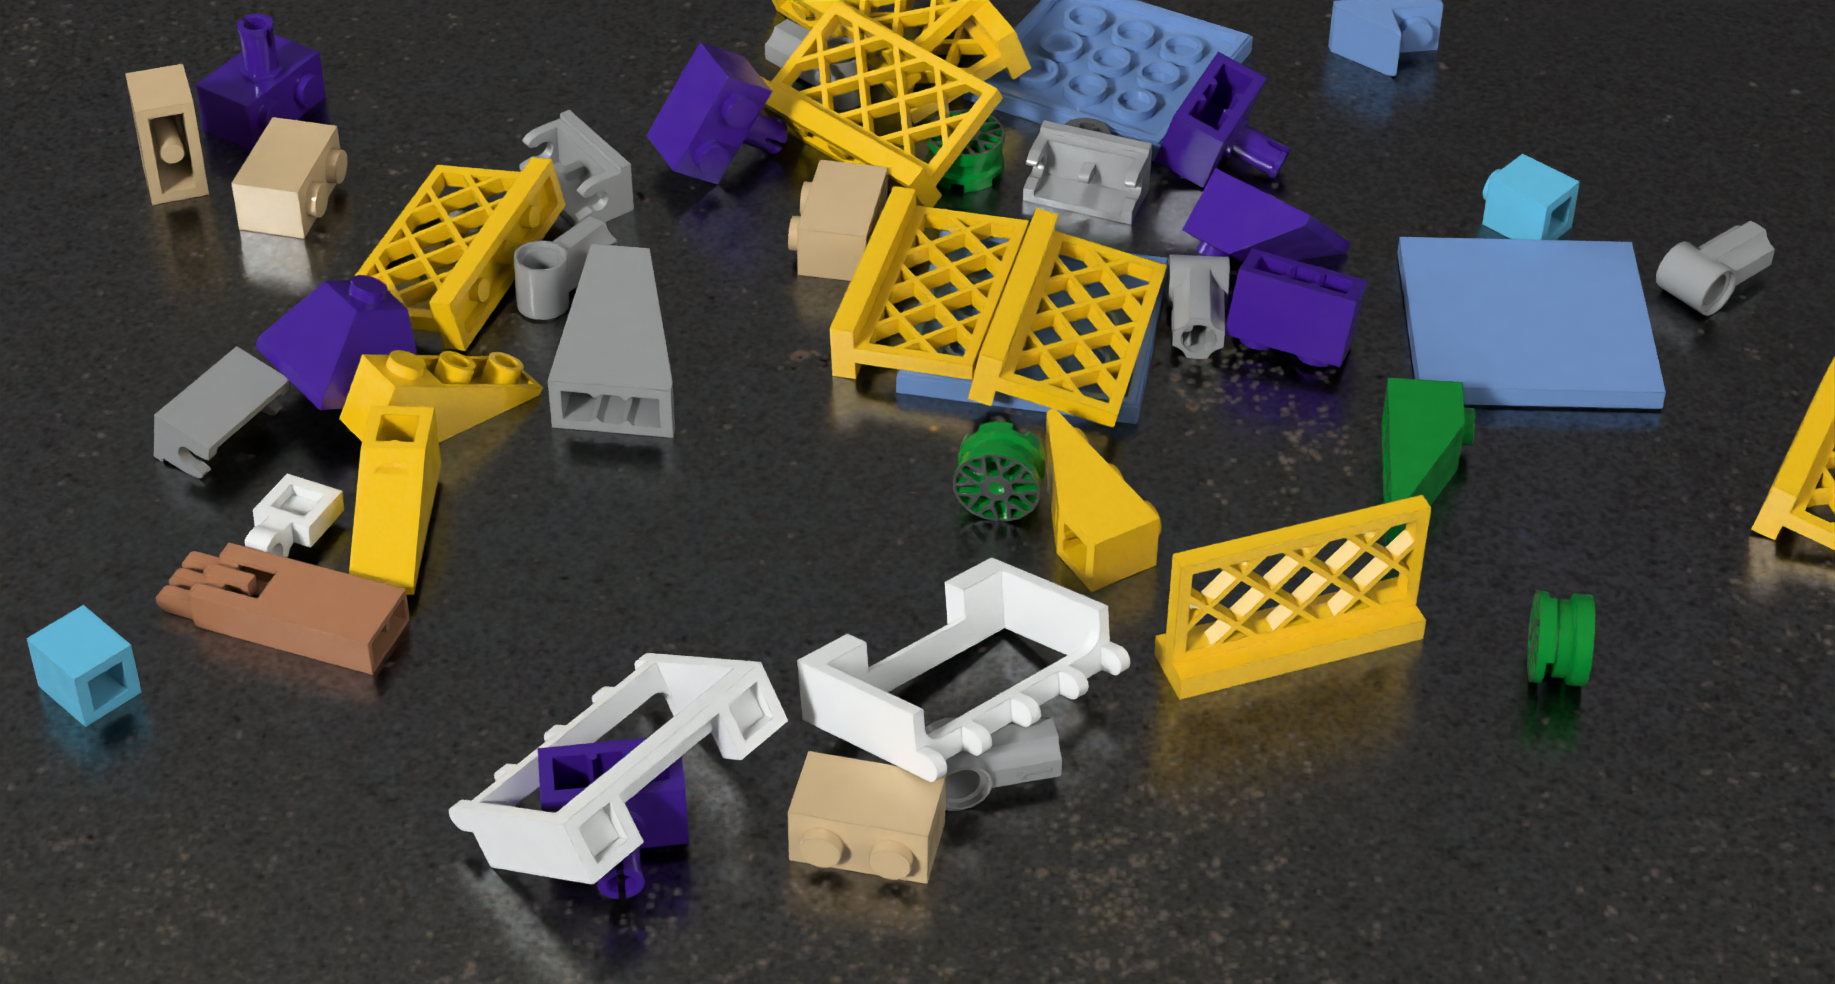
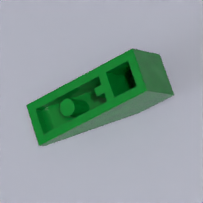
(1422, 439)

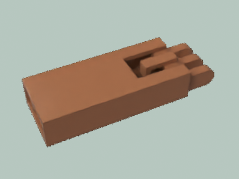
(289, 605)

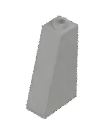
(613, 350)

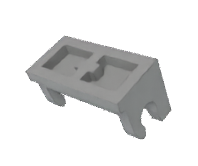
(589, 171)
(1088, 172)
(215, 409)

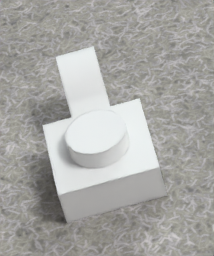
(292, 513)

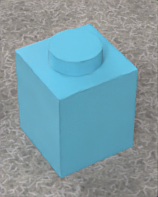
(1529, 200)
(84, 665)

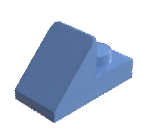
(1381, 29)

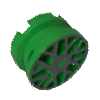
(978, 161)
(1000, 472)
(1561, 638)

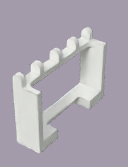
(854, 700)
(595, 827)

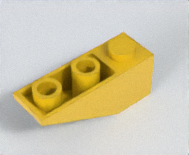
(457, 385)
(395, 494)
(1097, 518)

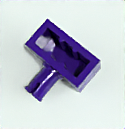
(259, 83)
(714, 113)
(1215, 125)
(1295, 308)
(656, 809)

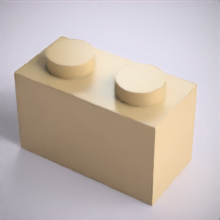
(167, 134)
(288, 177)
(837, 218)
(866, 818)

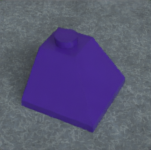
(1239, 217)
(328, 332)

